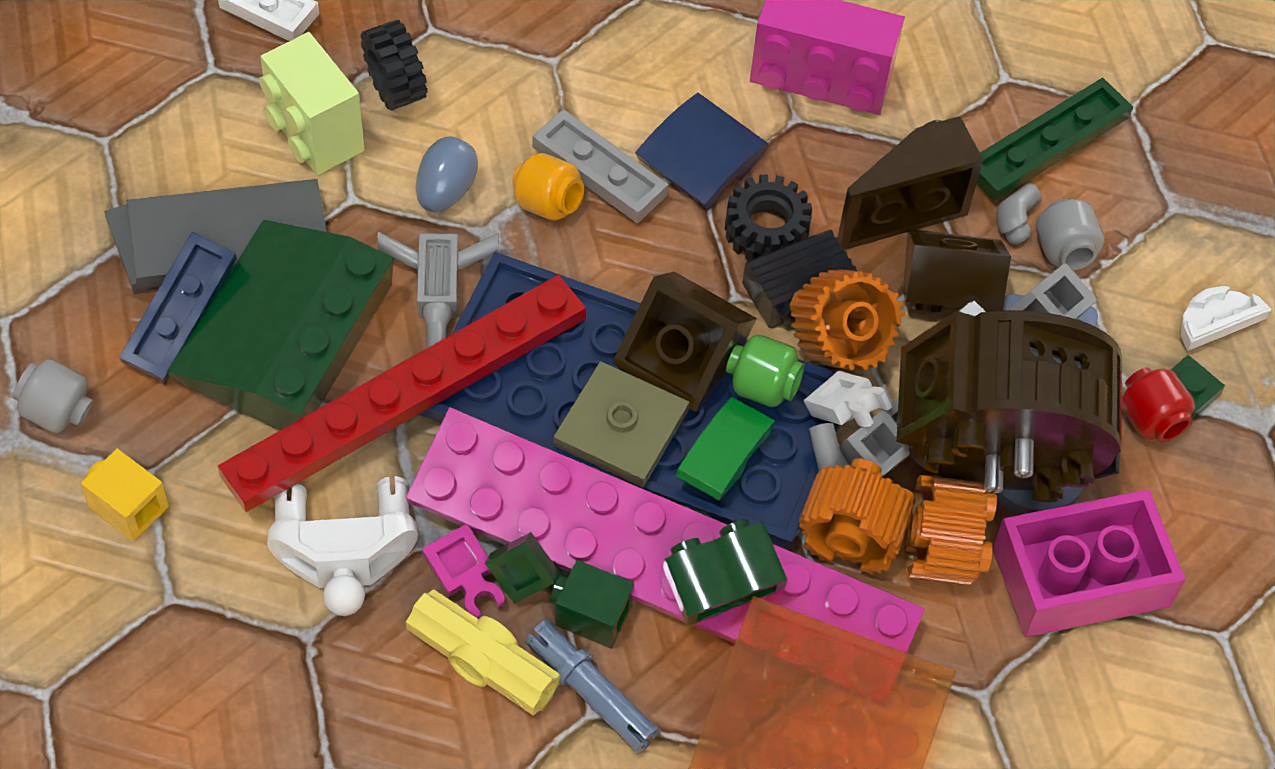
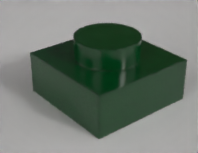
(1199, 382)
(522, 567)

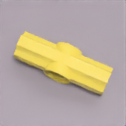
(483, 651)

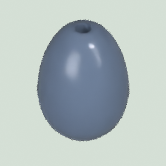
(445, 173)

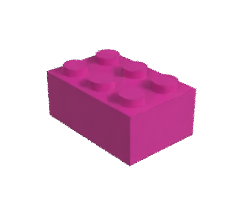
(827, 51)
(1087, 563)

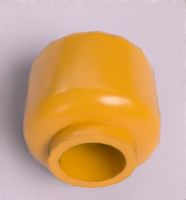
(548, 186)

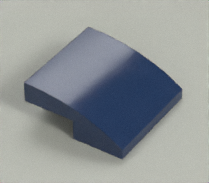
(701, 150)

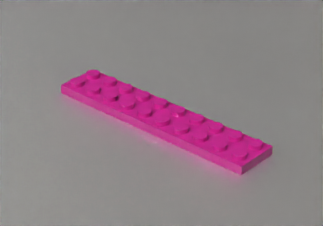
(582, 514)

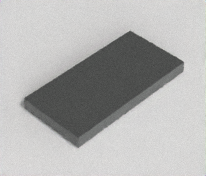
(224, 216)

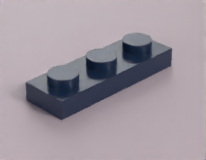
(178, 306)

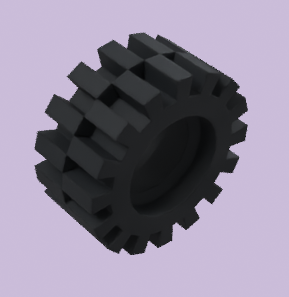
(394, 64)
(766, 198)

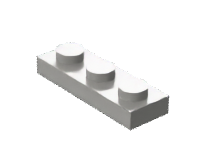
(602, 166)

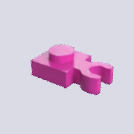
(461, 565)

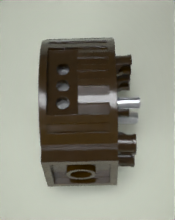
(1013, 401)

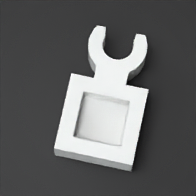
(847, 398)

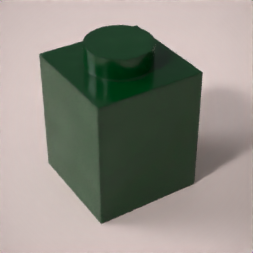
(592, 603)

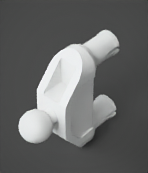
(343, 552)

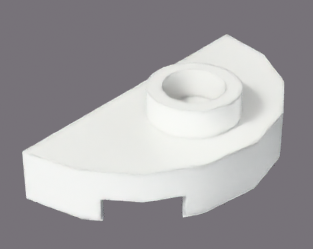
(1219, 313)

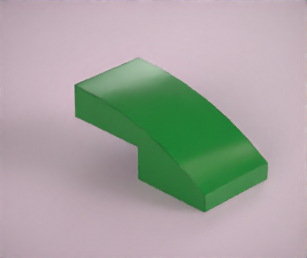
(724, 448)

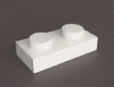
(280, 17)

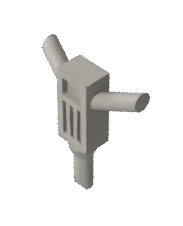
(438, 274)

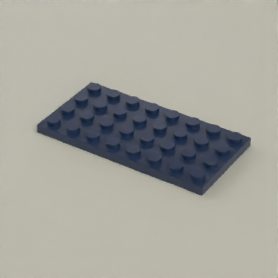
(542, 385)

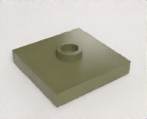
(621, 424)

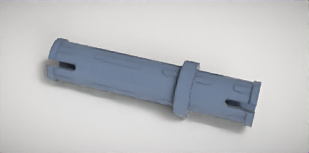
(592, 685)

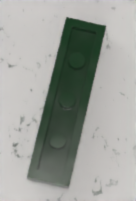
(1051, 138)

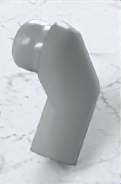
(1012, 213)
(826, 446)

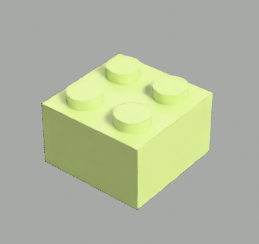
(312, 104)

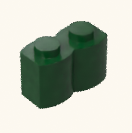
(724, 571)

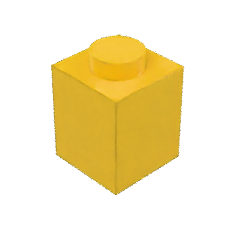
(124, 494)

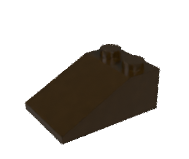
(914, 185)

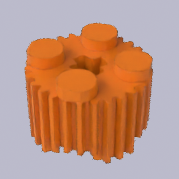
(824, 324)
(856, 516)
(950, 530)

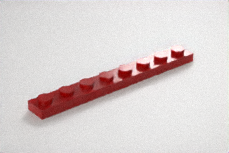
(400, 393)

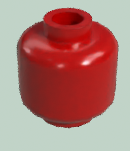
(1157, 404)

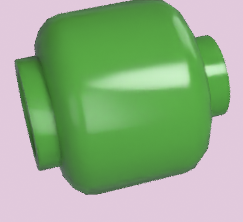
(765, 370)

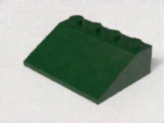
(284, 322)

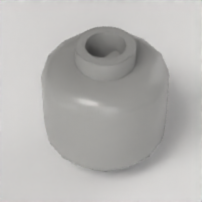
(1070, 233)
(52, 396)

